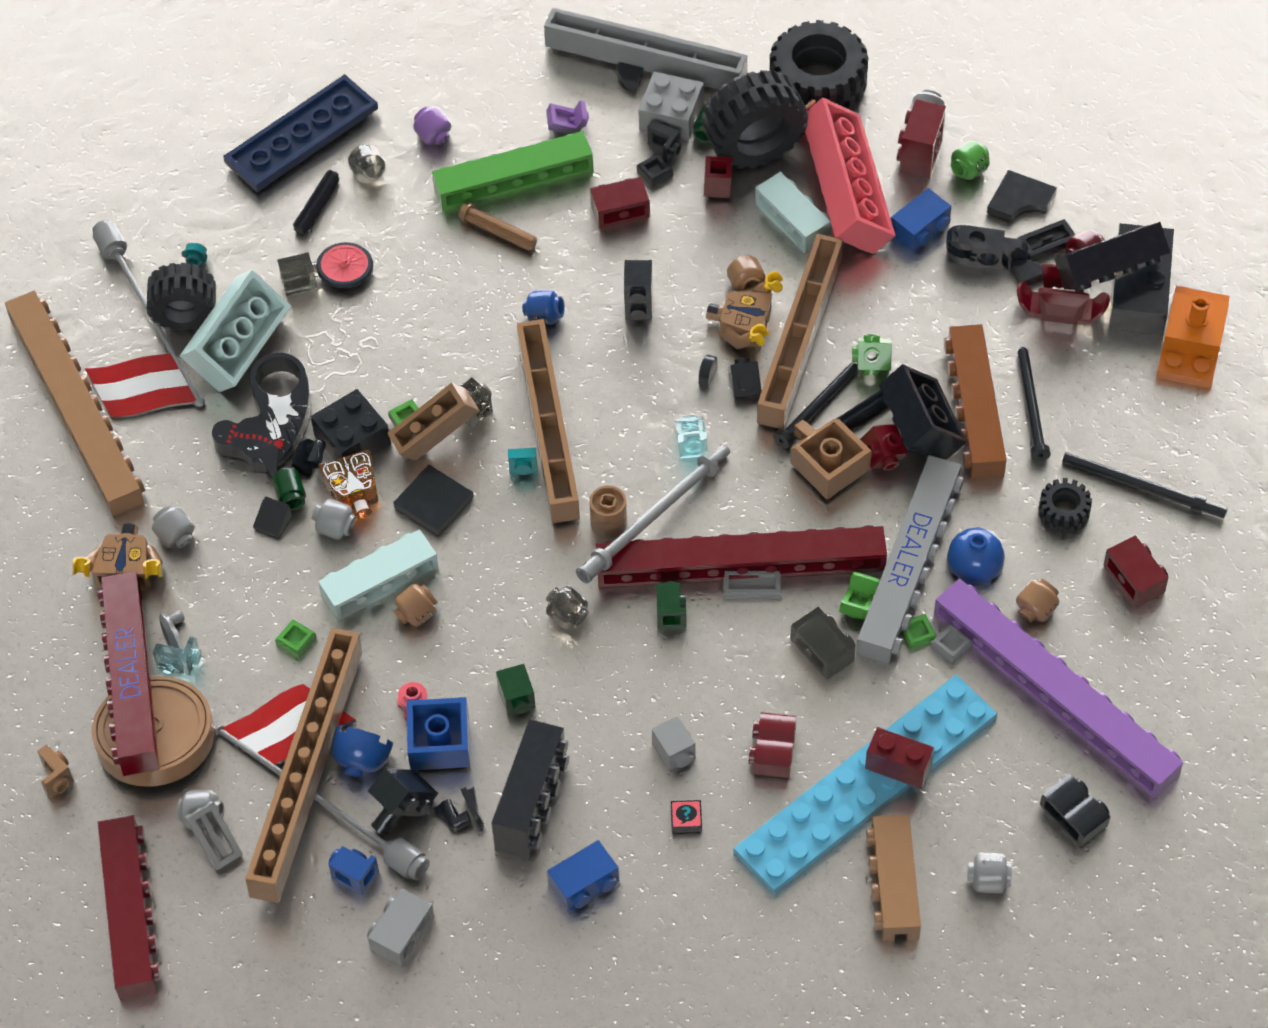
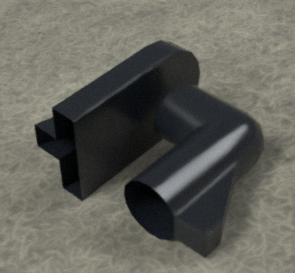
(308, 455)
(457, 821)

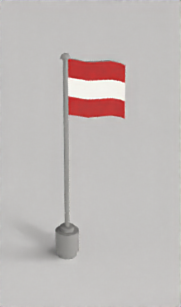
(146, 381)
(268, 737)

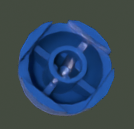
(976, 556)
(359, 751)

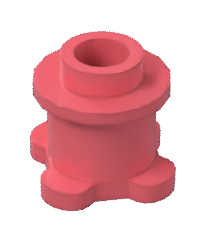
(410, 691)

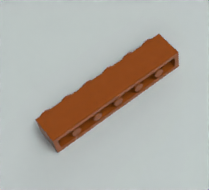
(976, 401)

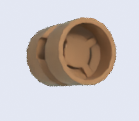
(608, 511)

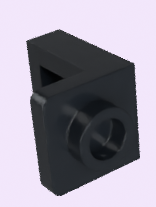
(664, 138)
(745, 378)

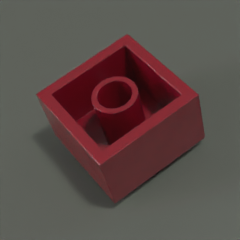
(921, 138)

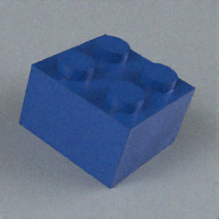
(438, 733)

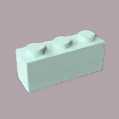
(791, 211)

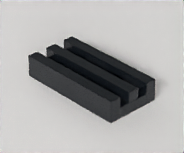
(1050, 243)

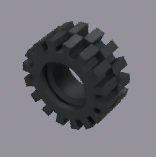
(1068, 492)

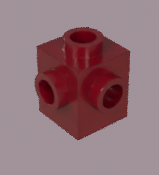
(885, 446)

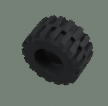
(180, 296)

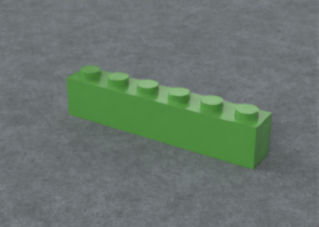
(513, 170)

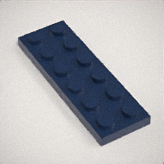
(300, 132)

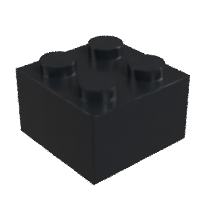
(350, 426)

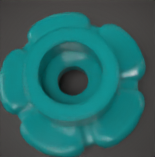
(195, 254)

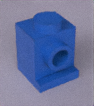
(353, 868)

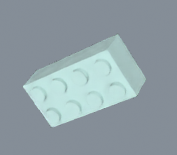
(235, 331)

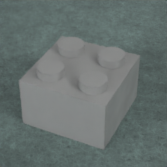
(672, 102)

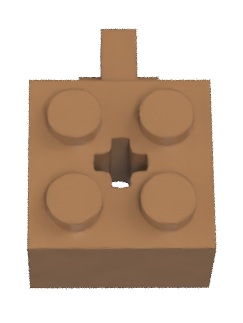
(829, 456)

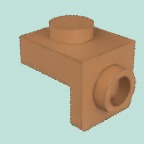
(60, 774)

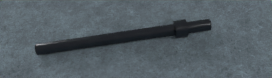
(1198, 503)

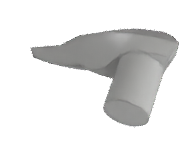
(167, 624)

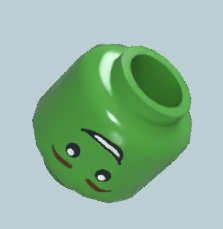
(970, 160)

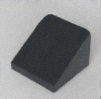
(272, 517)

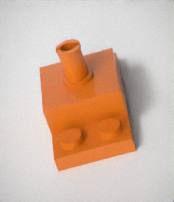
(1193, 336)

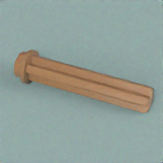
(470, 214)

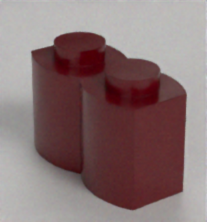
(774, 744)

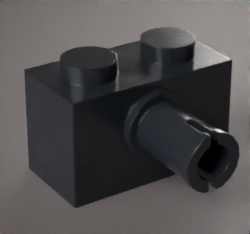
(401, 794)

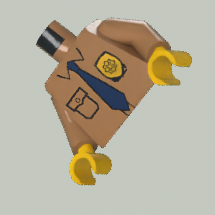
(746, 313)
(121, 555)

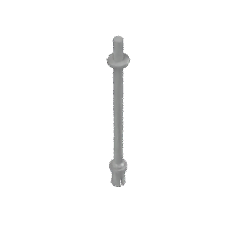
(602, 558)

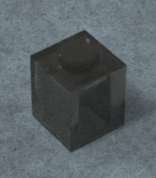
(298, 273)

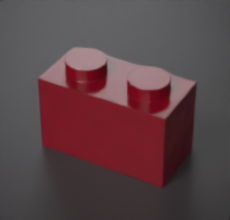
(620, 202)
(1136, 570)
(899, 757)

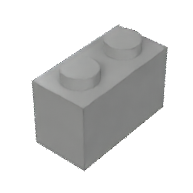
(400, 927)

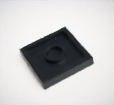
(433, 499)

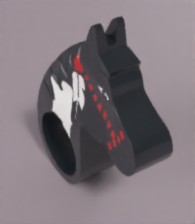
(281, 423)

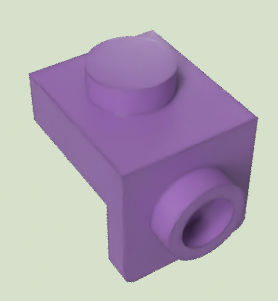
(567, 119)

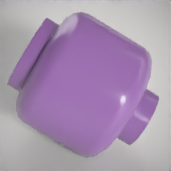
(432, 125)

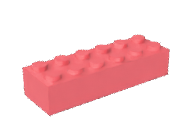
(848, 176)

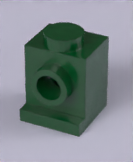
(670, 606)

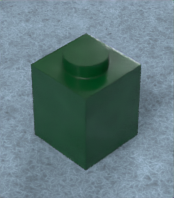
(515, 689)

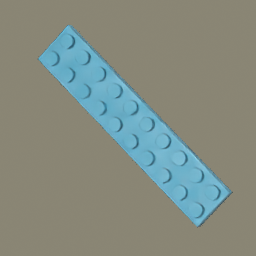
(853, 794)

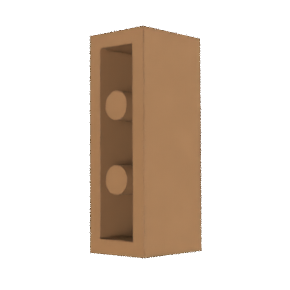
(433, 421)

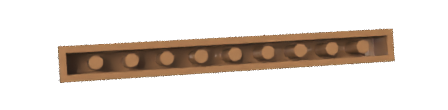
(74, 403)
(304, 766)

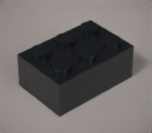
(922, 413)

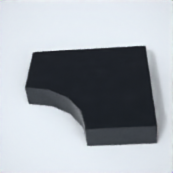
(1020, 194)

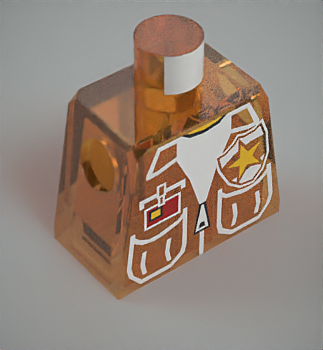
(351, 482)

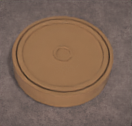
(182, 733)

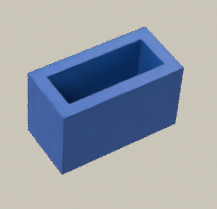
(921, 219)
(583, 876)

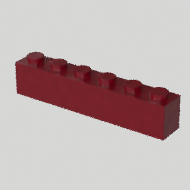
(127, 907)

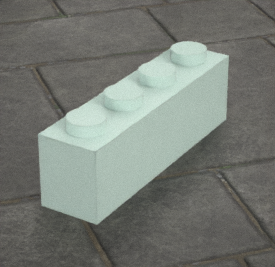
(378, 574)

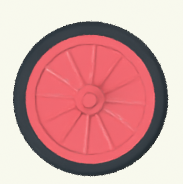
(345, 265)

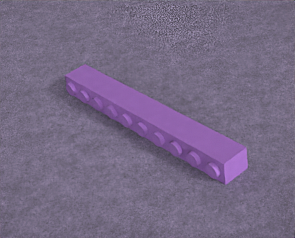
(1059, 688)

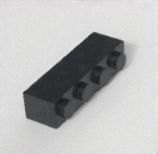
(1111, 256)

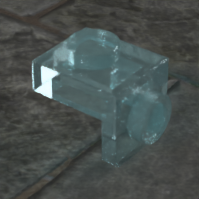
(691, 436)
(177, 660)

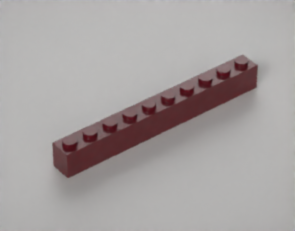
(783, 551)

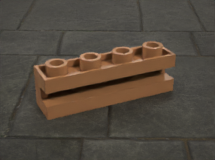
(895, 877)

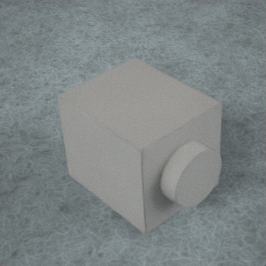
(674, 743)

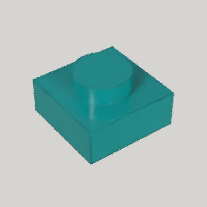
(522, 461)

